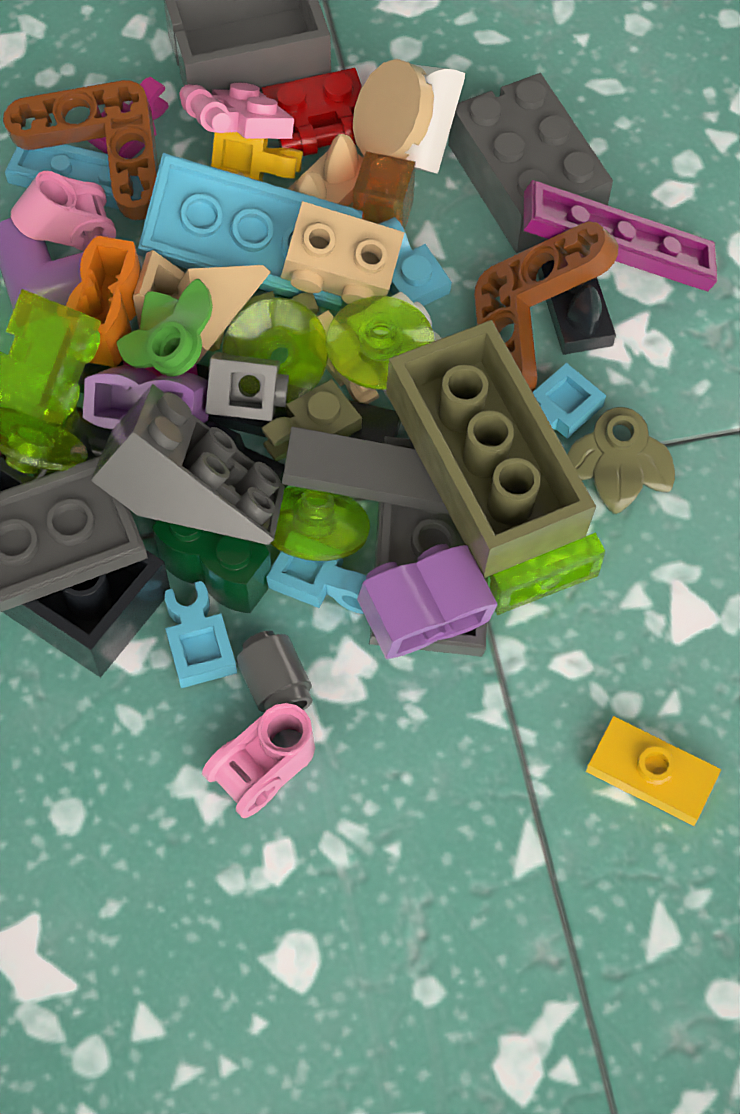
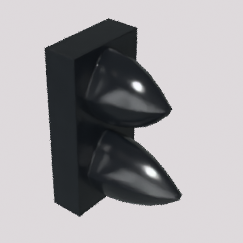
(579, 316)

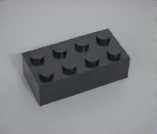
(95, 617)

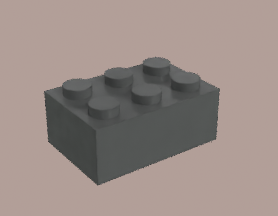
(247, 41)
(519, 140)

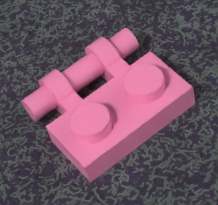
(237, 110)

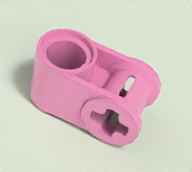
(62, 211)
(259, 760)

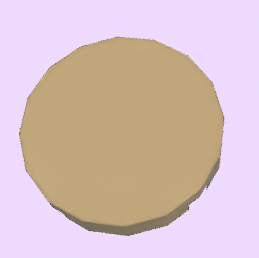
(393, 109)

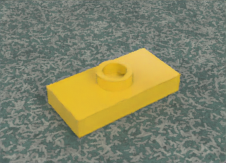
(653, 770)

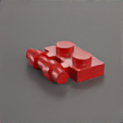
(320, 108)

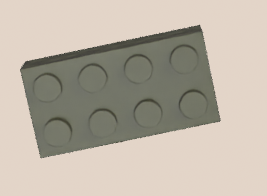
(489, 448)

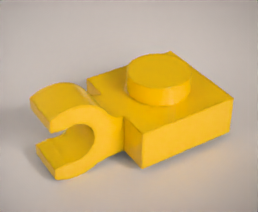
(253, 157)

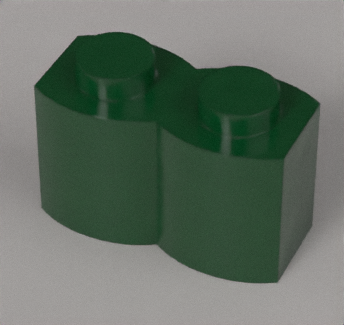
(227, 565)

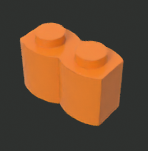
(106, 292)

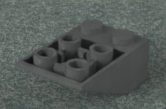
(187, 474)

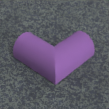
(29, 267)

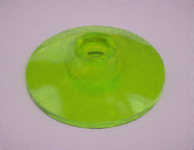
(279, 324)
(362, 353)
(37, 444)
(320, 525)

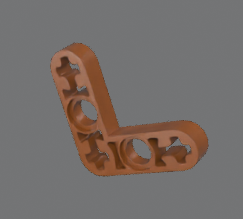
(116, 127)
(514, 280)

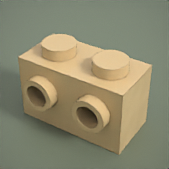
(341, 254)

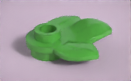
(169, 331)

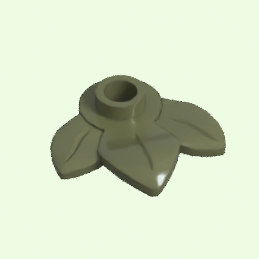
(622, 466)

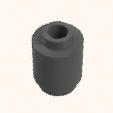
(274, 671)

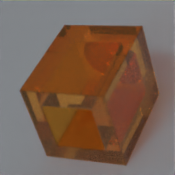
(384, 188)

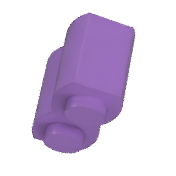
(117, 389)
(425, 600)

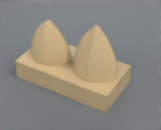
(332, 174)

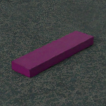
(640, 240)

